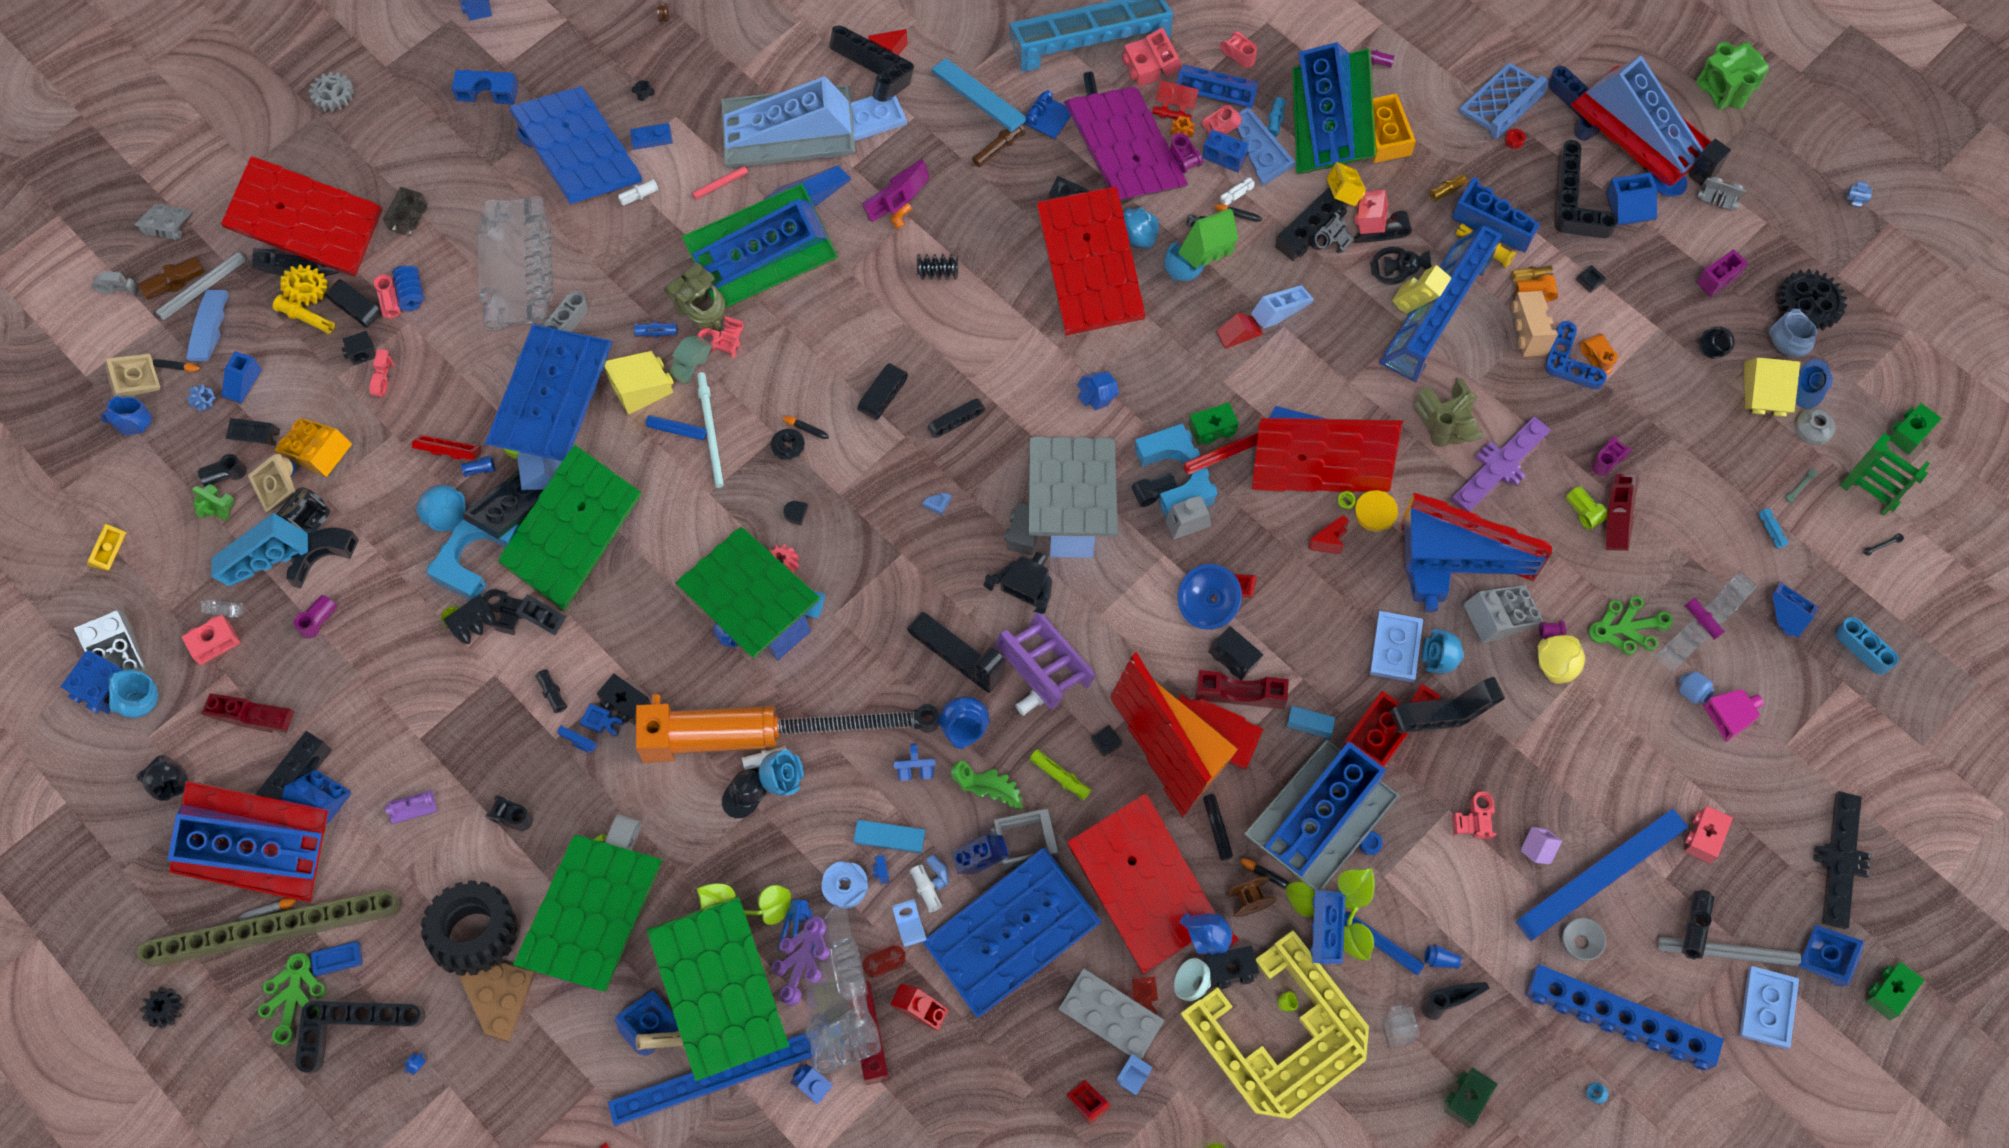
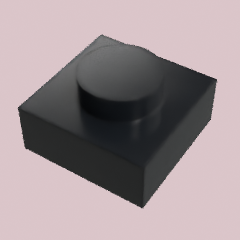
(1106, 741)

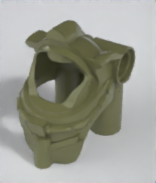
(692, 288)
(1451, 420)

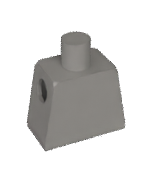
(1190, 517)

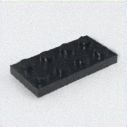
(502, 507)

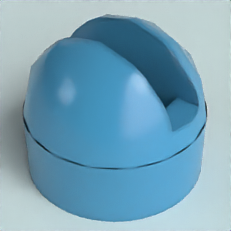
(1597, 1088)

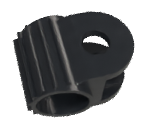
(304, 512)

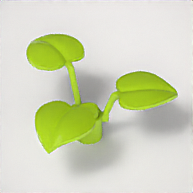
(1358, 890)
(772, 901)

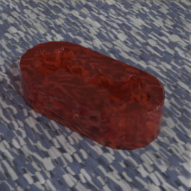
(881, 956)

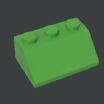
(1210, 239)

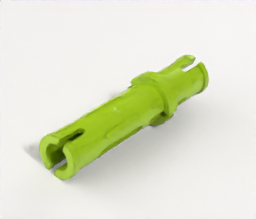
(1066, 779)

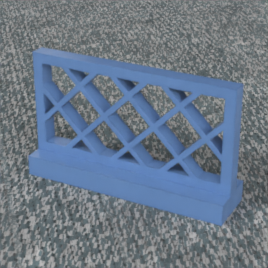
(1515, 106)

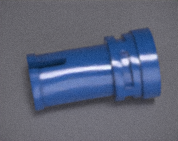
(483, 465)

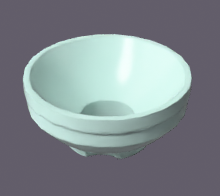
(1188, 978)

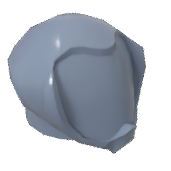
(1793, 334)

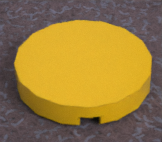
(1376, 511)

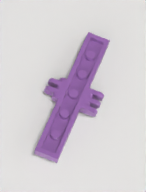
(1500, 464)

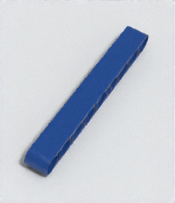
(1601, 874)

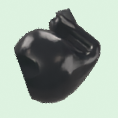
(163, 778)

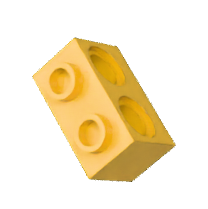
(1346, 184)

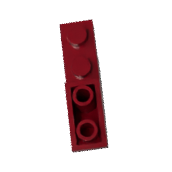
(1620, 512)
(248, 714)

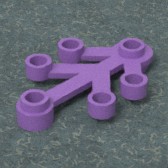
(812, 932)

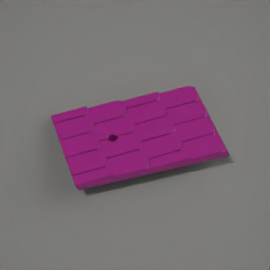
(1126, 142)

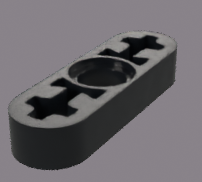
(956, 418)

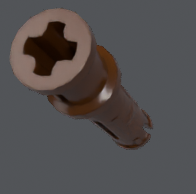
(1004, 139)

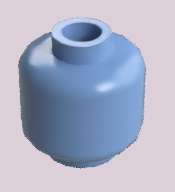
(1696, 687)

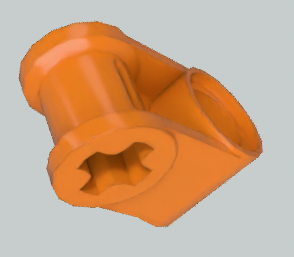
(1599, 352)

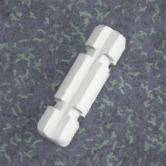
(1237, 191)

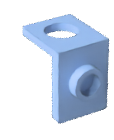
(909, 925)

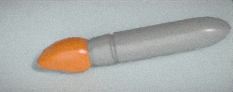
(268, 909)

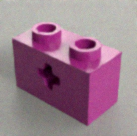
(1722, 272)

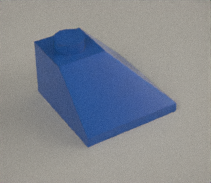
(1792, 610)

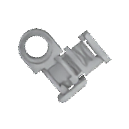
(109, 282)

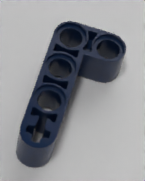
(1568, 89)

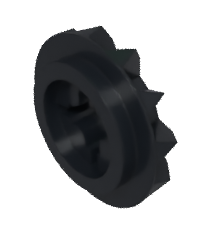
(788, 436)

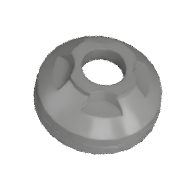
(1811, 432)
(1591, 932)

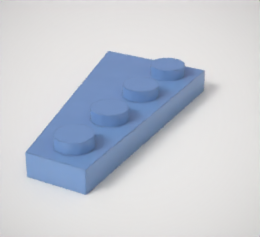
(1264, 151)

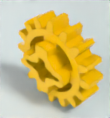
(303, 285)

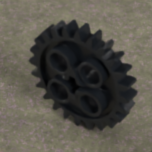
(1814, 297)

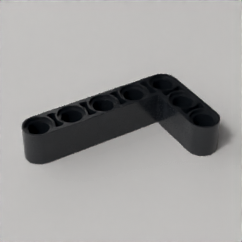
(892, 70)
(1599, 223)
(982, 670)
(1449, 712)
(350, 1017)

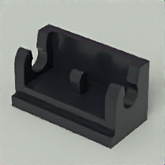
(252, 431)

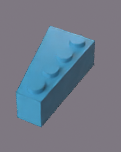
(258, 549)

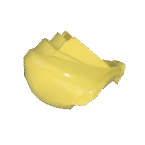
(1561, 658)

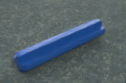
(676, 427)

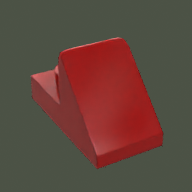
(1328, 538)

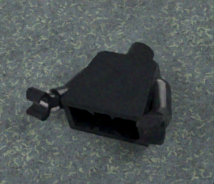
(1025, 580)

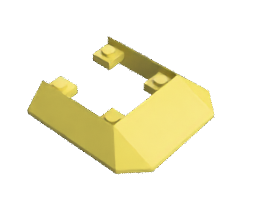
(1331, 1055)

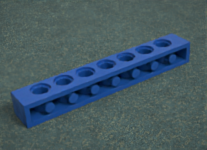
(1707, 1044)

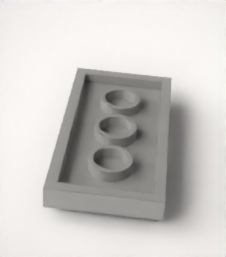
(1111, 1014)

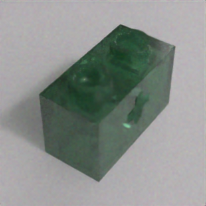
(1481, 1090)

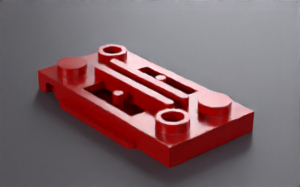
(1230, 726)

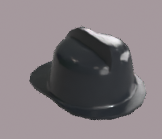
(743, 794)

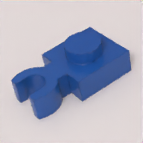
(598, 719)

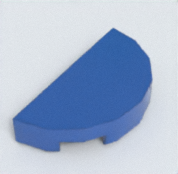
(578, 741)

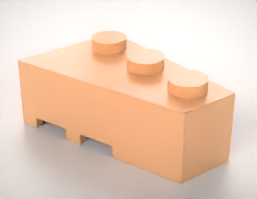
(1533, 324)

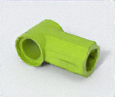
(1589, 512)

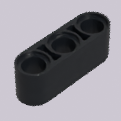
(353, 303)
(882, 391)

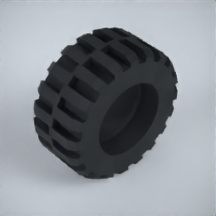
(454, 906)

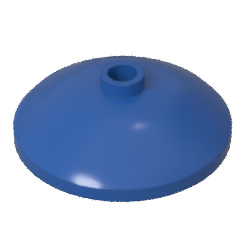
(1197, 592)

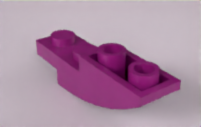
(898, 193)

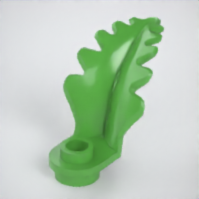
(987, 783)

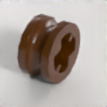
(662, 12)

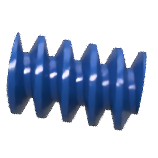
(408, 287)

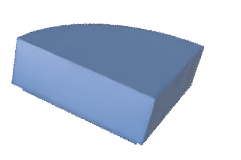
(937, 502)

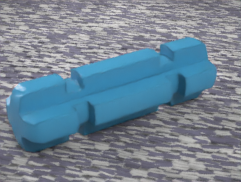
(1773, 528)

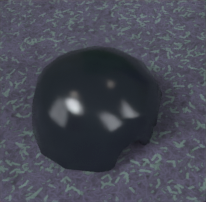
(1716, 342)

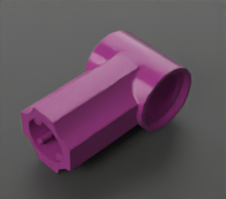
(315, 615)

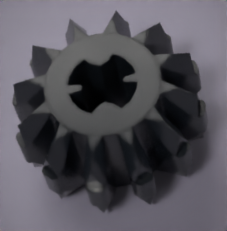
(162, 1007)

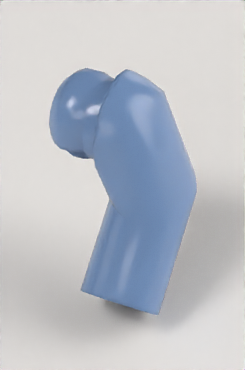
(941, 872)

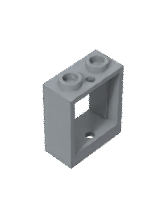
(1025, 819)

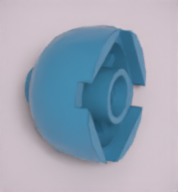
(1178, 267)
(1442, 652)
(781, 773)

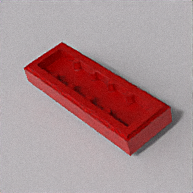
(452, 448)

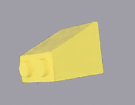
(638, 380)
(1771, 386)

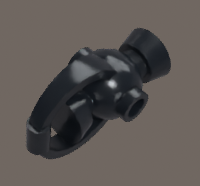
(1406, 264)

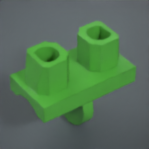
(209, 504)

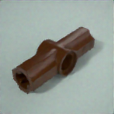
(171, 278)

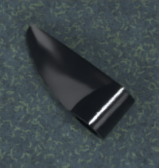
(1396, 227)
(1451, 997)

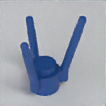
(797, 914)

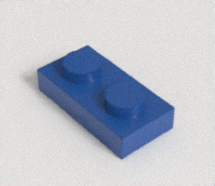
(651, 136)

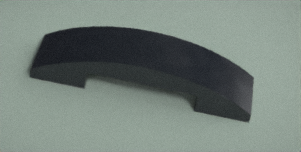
(272, 263)

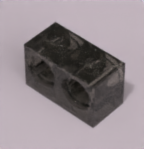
(405, 211)

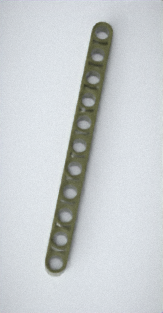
(259, 925)

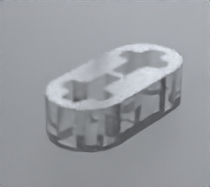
(222, 607)

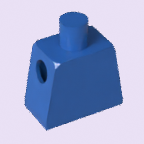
(1429, 588)

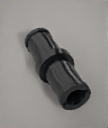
(551, 691)

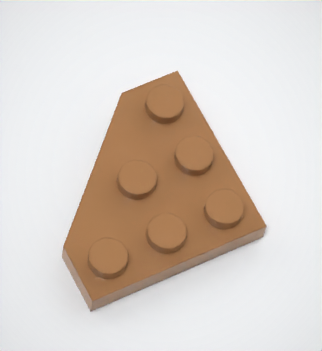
(498, 997)

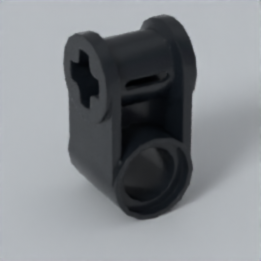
(505, 813)

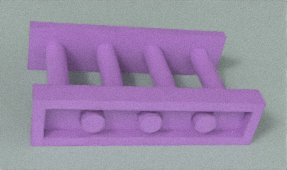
(1031, 671)

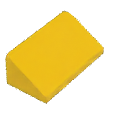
(106, 548)

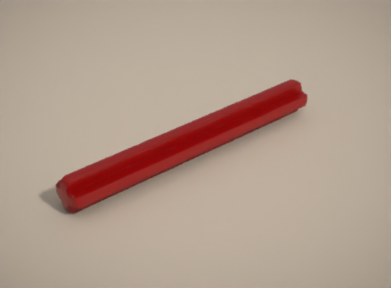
(1220, 453)

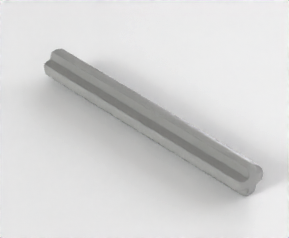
(200, 285)

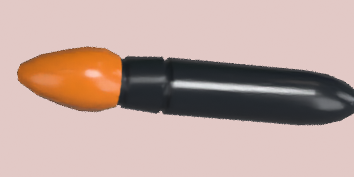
(1239, 213)
(189, 367)
(792, 421)
(1263, 872)

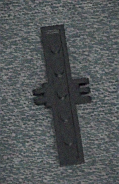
(1842, 860)

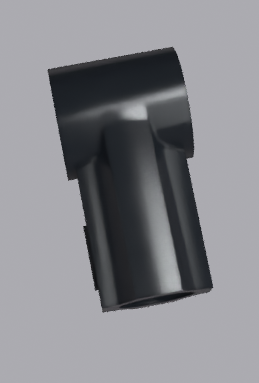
(222, 470)
(1149, 491)

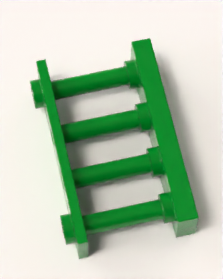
(1872, 459)

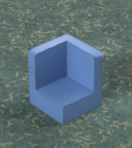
(1134, 1075)

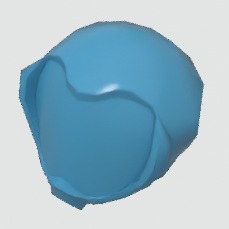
(1141, 227)
(441, 507)
(132, 693)

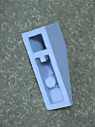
(1280, 305)

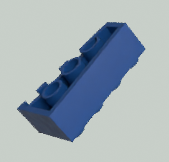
(1482, 208)

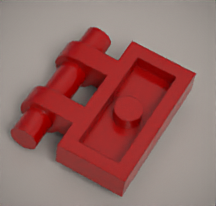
(1177, 95)

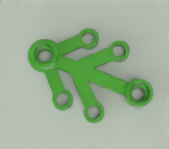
(1628, 628)
(291, 995)

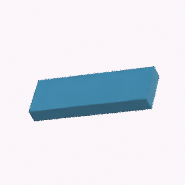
(889, 836)

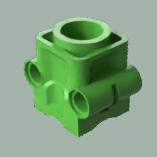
(1732, 74)

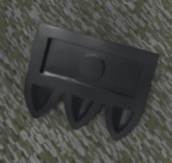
(470, 618)

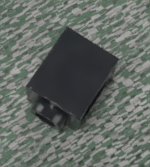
(358, 348)

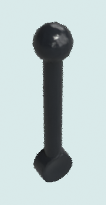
(1897, 538)

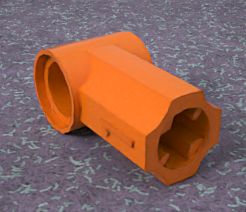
(1545, 283)

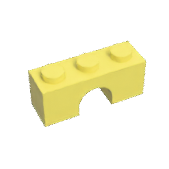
(1419, 292)

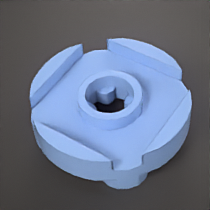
(857, 887)

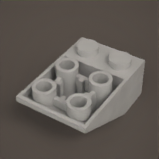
(1502, 612)
(112, 640)

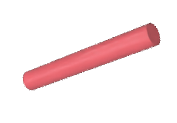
(719, 183)

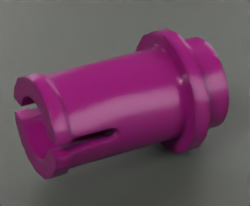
(1382, 58)

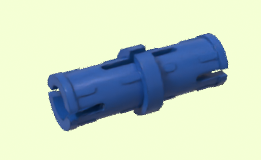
(670, 329)

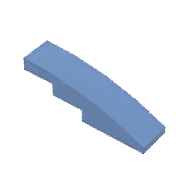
(206, 325)

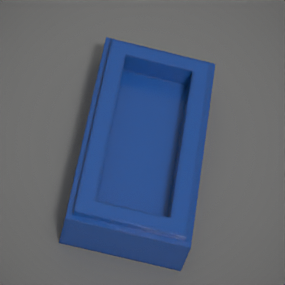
(336, 959)

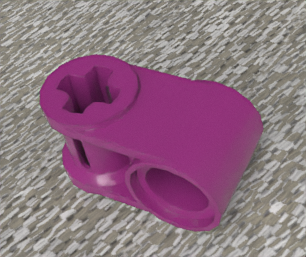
(1187, 155)
(1612, 454)

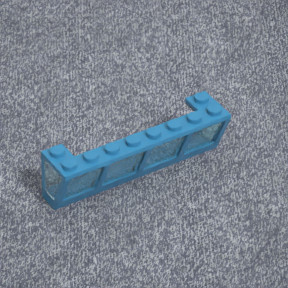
(1086, 27)

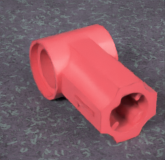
(387, 296)

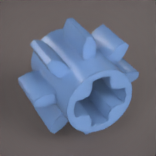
(1859, 193)
(200, 397)

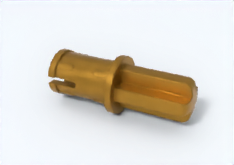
(1447, 187)
(1530, 273)

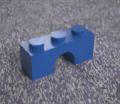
(469, 84)

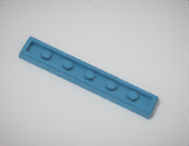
(978, 95)

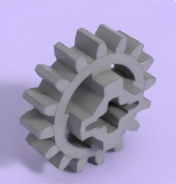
(331, 91)

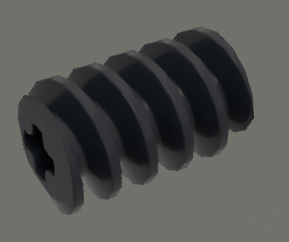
(937, 266)

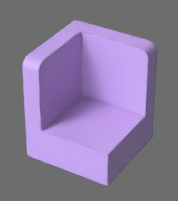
(1541, 845)

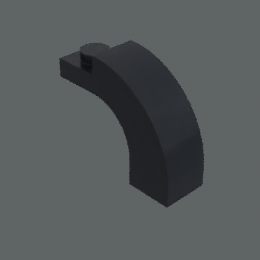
(321, 544)

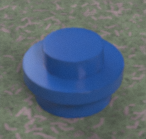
(414, 1063)

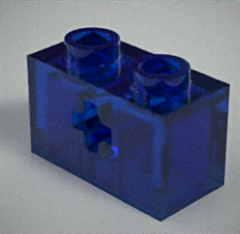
(980, 854)

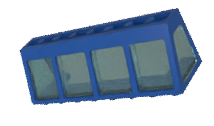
(1424, 325)

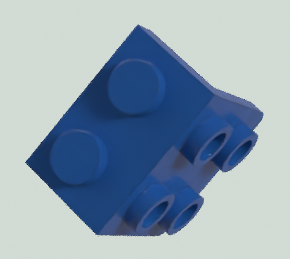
(90, 681)

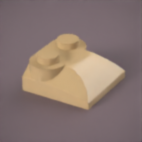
(132, 375)
(273, 481)

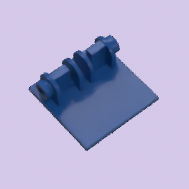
(1047, 115)

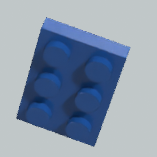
(1328, 927)

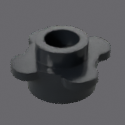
(643, 90)

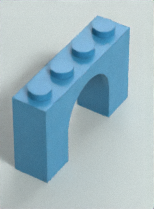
(1177, 445)
(446, 567)

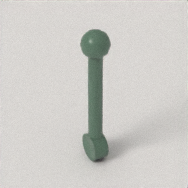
(1791, 496)

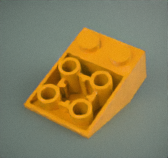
(313, 446)

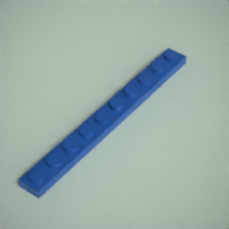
(686, 1088)

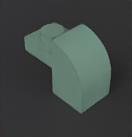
(687, 356)

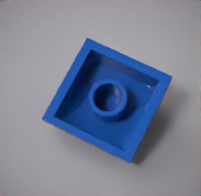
(1832, 955)
(645, 1016)

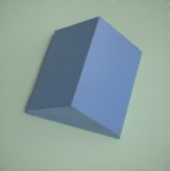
(535, 471)

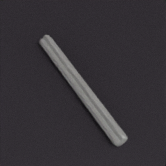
(1735, 952)

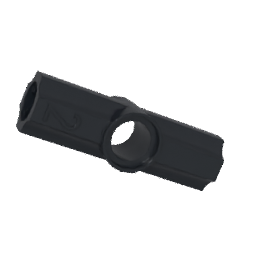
(1696, 934)

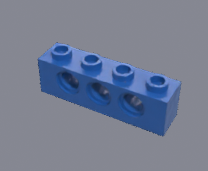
(1219, 85)

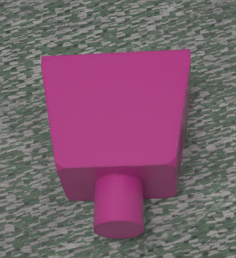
(1733, 712)

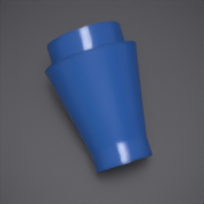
(1440, 957)

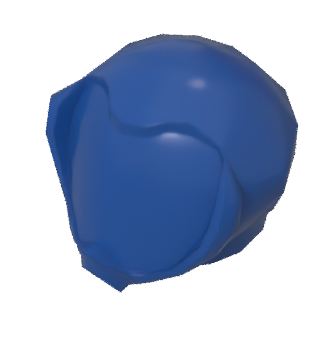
(127, 415)
(964, 721)
(1208, 932)

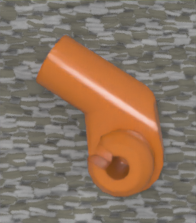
(896, 218)

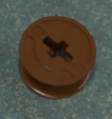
(1251, 896)

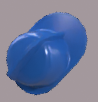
(1813, 383)

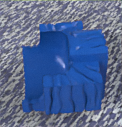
(1097, 389)

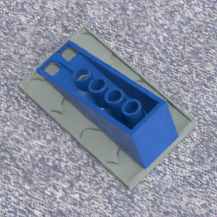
(1324, 813)

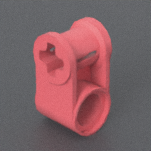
(1240, 49)
(1220, 122)

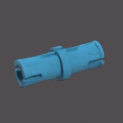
(1276, 116)

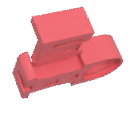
(727, 337)
(379, 380)
(1480, 823)

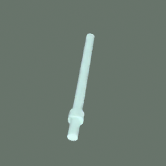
(704, 394)

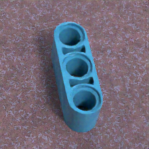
(1855, 643)

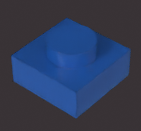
(880, 870)

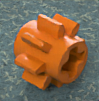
(1182, 125)

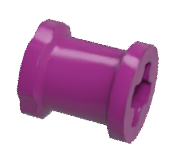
(1551, 629)

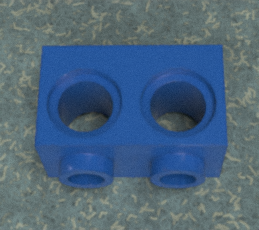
(1225, 151)

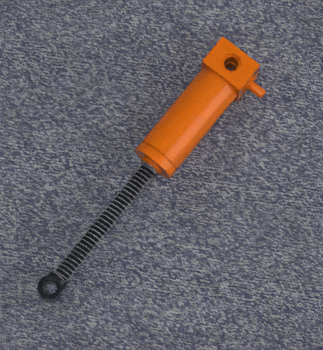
(668, 732)

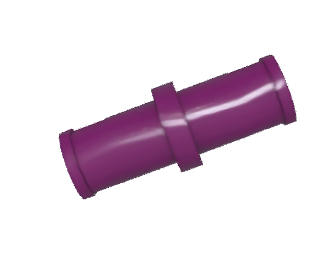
(1704, 618)

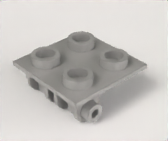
(1715, 185)
(163, 221)

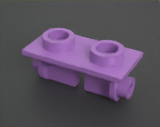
(411, 807)

